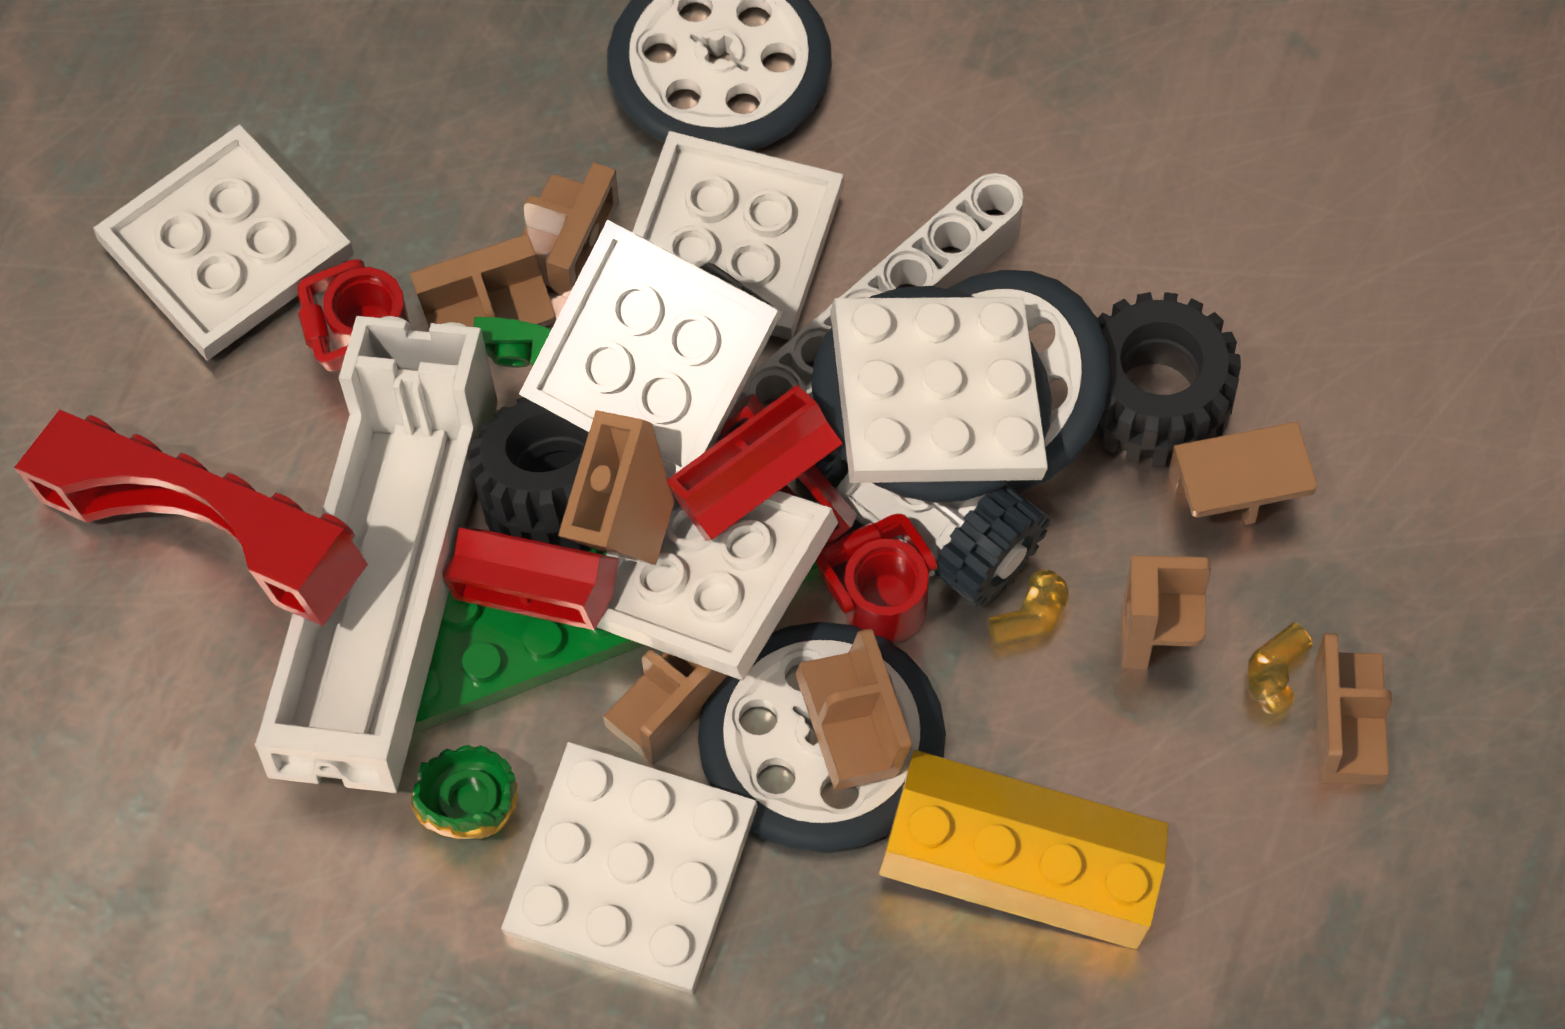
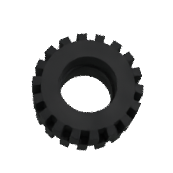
(1177, 338)
(527, 471)

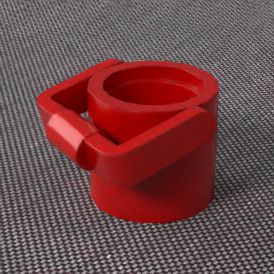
(349, 293)
(883, 577)

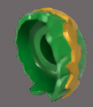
(465, 793)

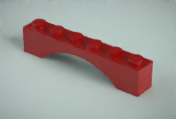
(97, 473)

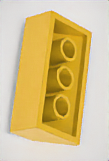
(1026, 850)

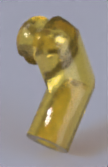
(1037, 615)
(1269, 668)

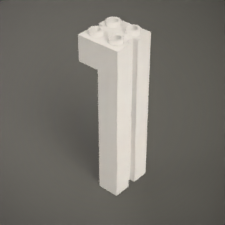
(404, 487)

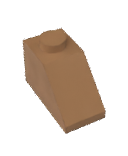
(620, 490)

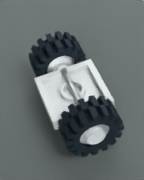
(973, 540)

